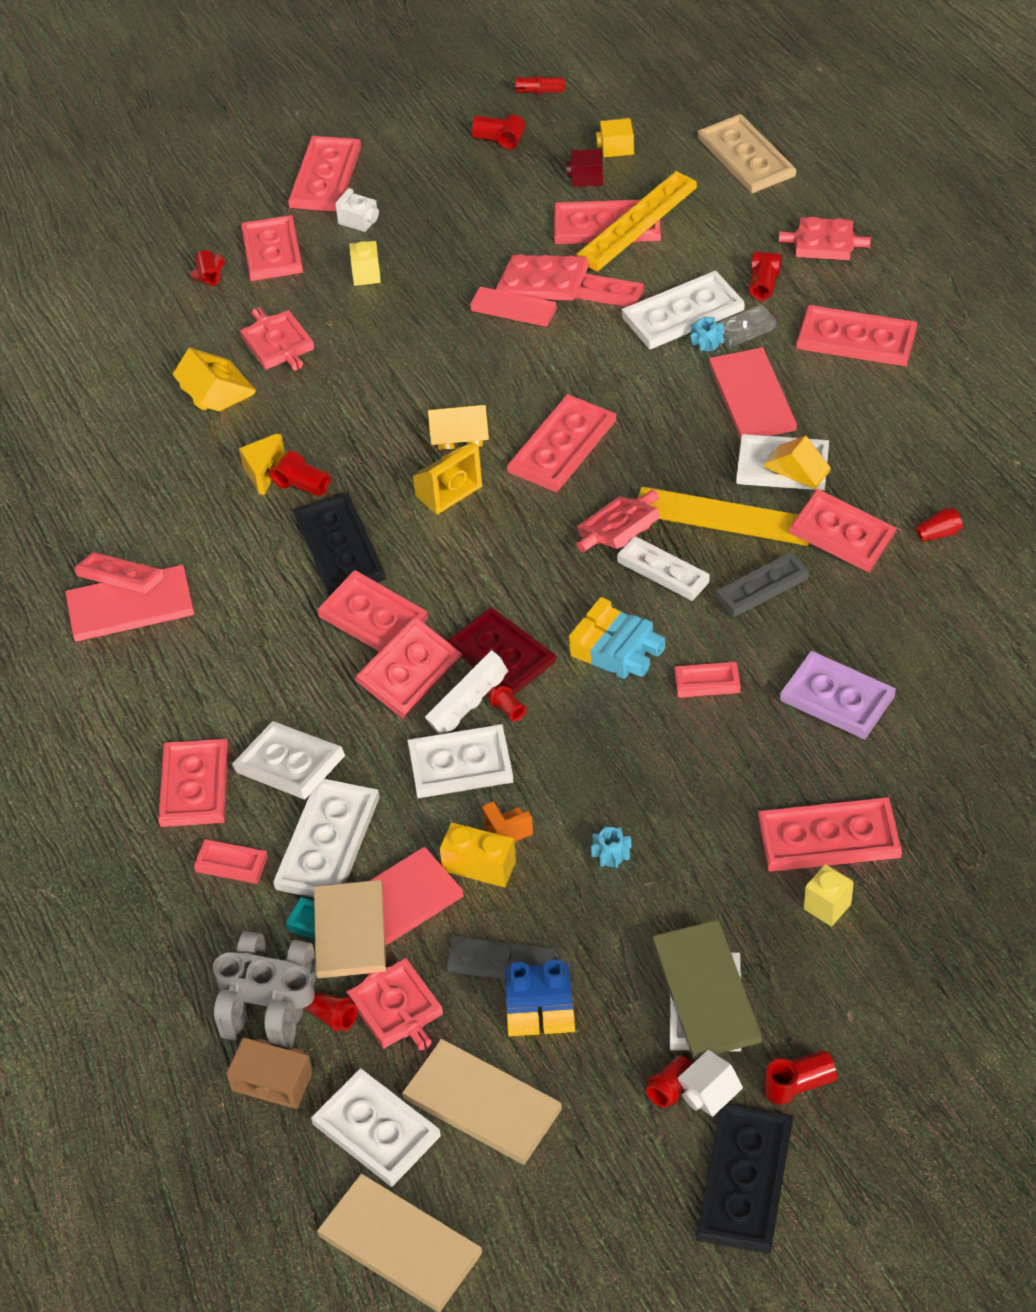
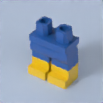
(537, 987)

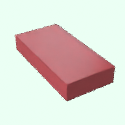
(707, 679)
(231, 861)

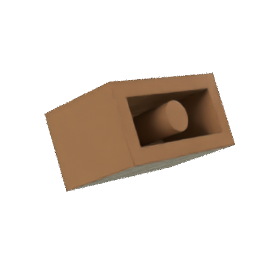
(270, 1072)

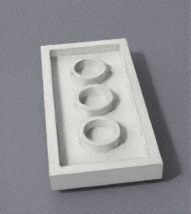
(675, 310)
(326, 837)

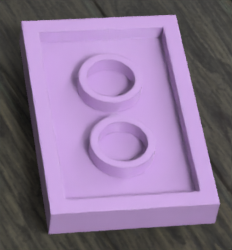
(837, 694)

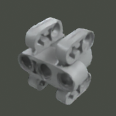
(284, 994)

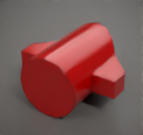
(207, 267)

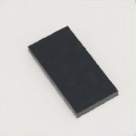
(337, 541)
(745, 1178)

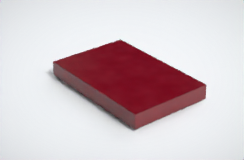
(519, 651)

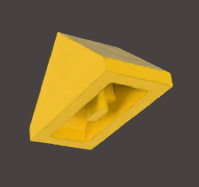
(260, 458)
(799, 462)

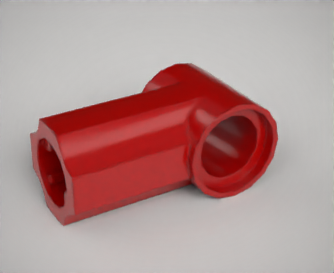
(505, 131)
(764, 273)
(294, 471)
(800, 1074)

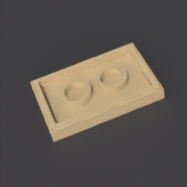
(349, 929)

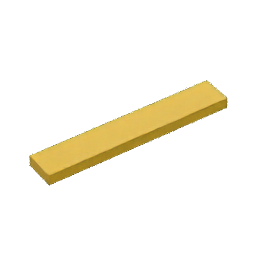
(637, 220)
(725, 516)

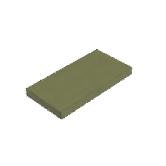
(706, 989)

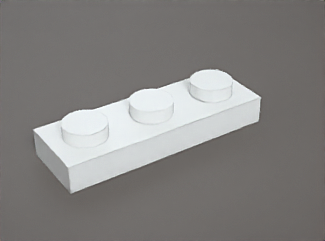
(663, 568)
(467, 694)

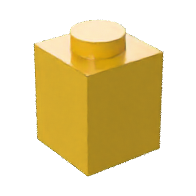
(616, 137)

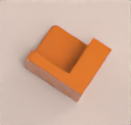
(509, 824)

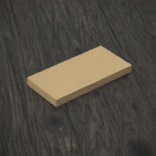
(746, 153)
(482, 1101)
(400, 1242)

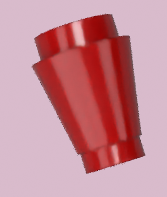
(940, 525)
(333, 1011)
(664, 1086)

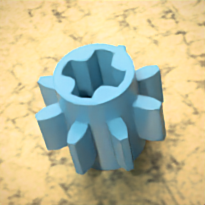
(707, 334)
(611, 846)

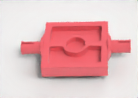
(824, 238)
(276, 339)
(618, 522)
(396, 1005)

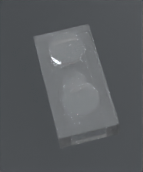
(747, 325)

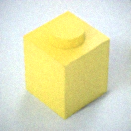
(365, 263)
(828, 895)

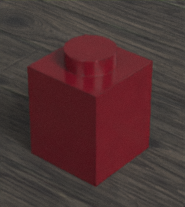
(585, 168)

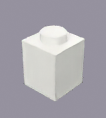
(709, 1083)

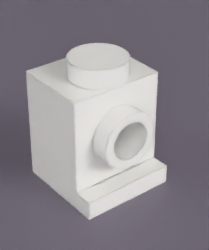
(356, 211)

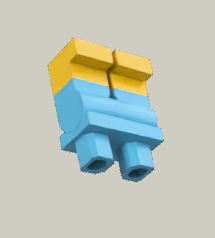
(615, 640)

